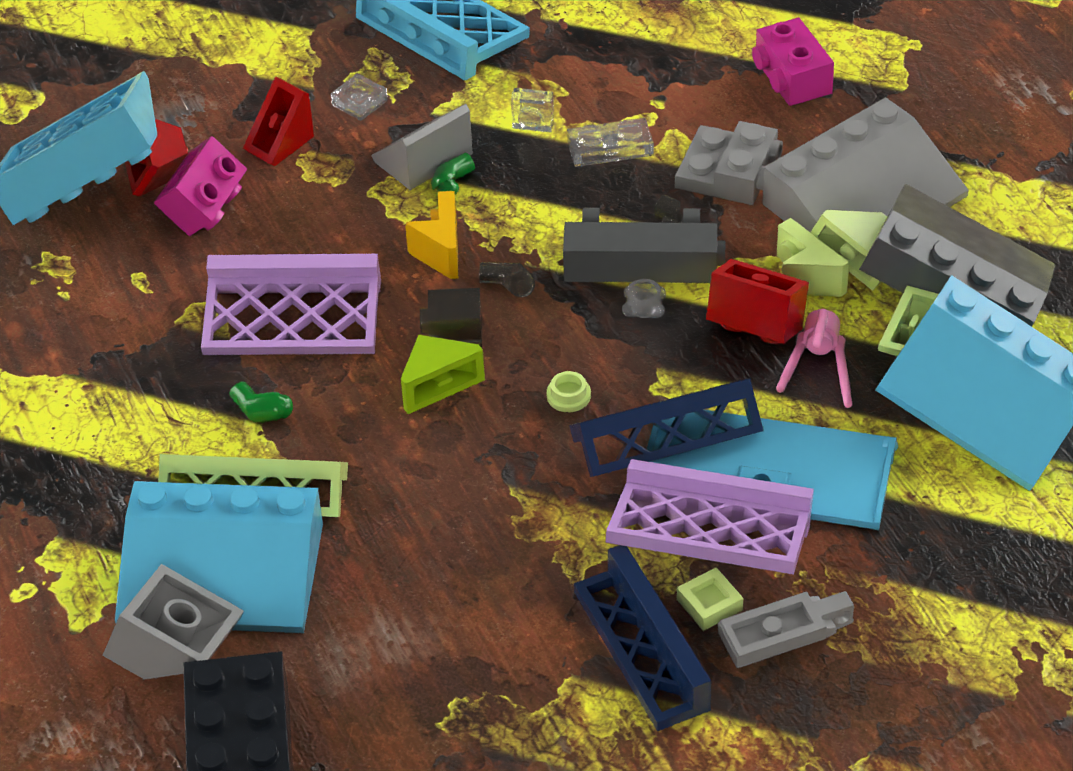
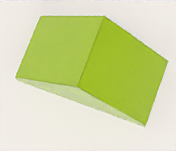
(439, 370)

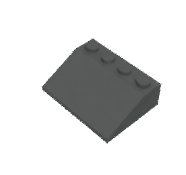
(930, 242)

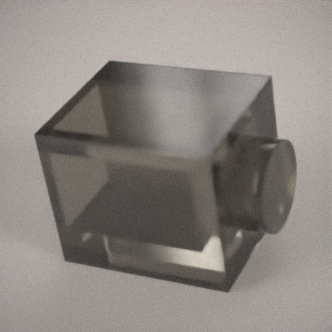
(453, 315)

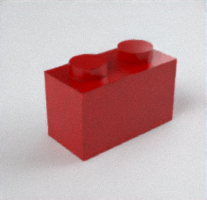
(757, 301)

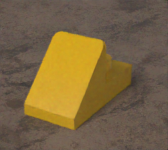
(436, 239)

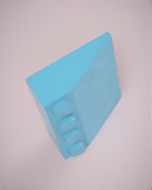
(78, 150)
(986, 382)
(231, 539)

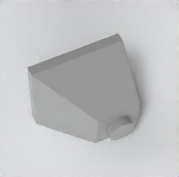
(170, 625)

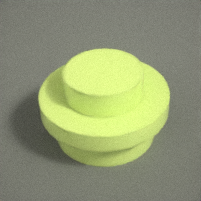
(568, 392)

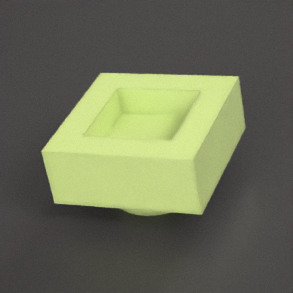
(709, 598)

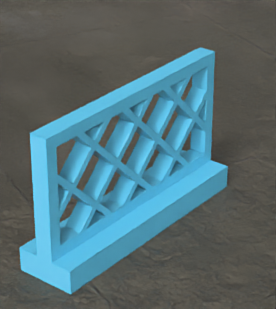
(435, 35)

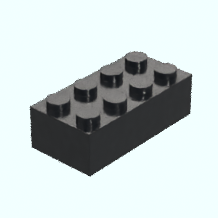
(237, 714)

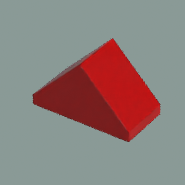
(281, 123)

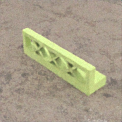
(260, 468)

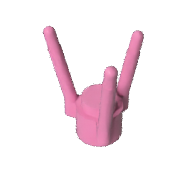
(820, 337)

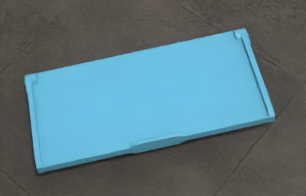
(840, 465)

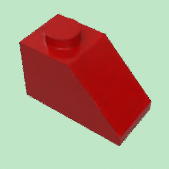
(158, 168)

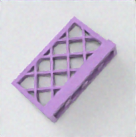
(293, 278)
(705, 497)

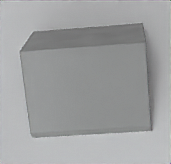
(421, 152)

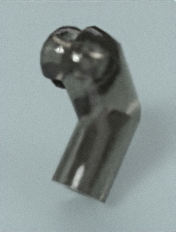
(510, 275)

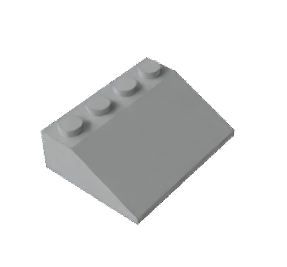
(859, 168)

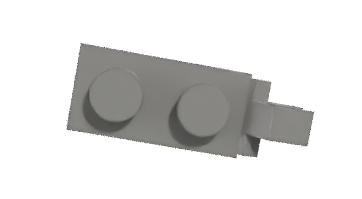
(784, 626)

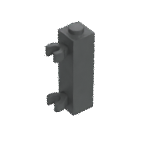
(641, 250)

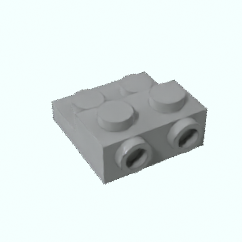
(729, 162)

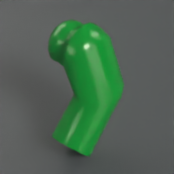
(448, 172)
(261, 406)

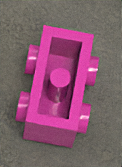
(793, 61)
(201, 187)

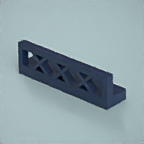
(658, 411)
(659, 630)

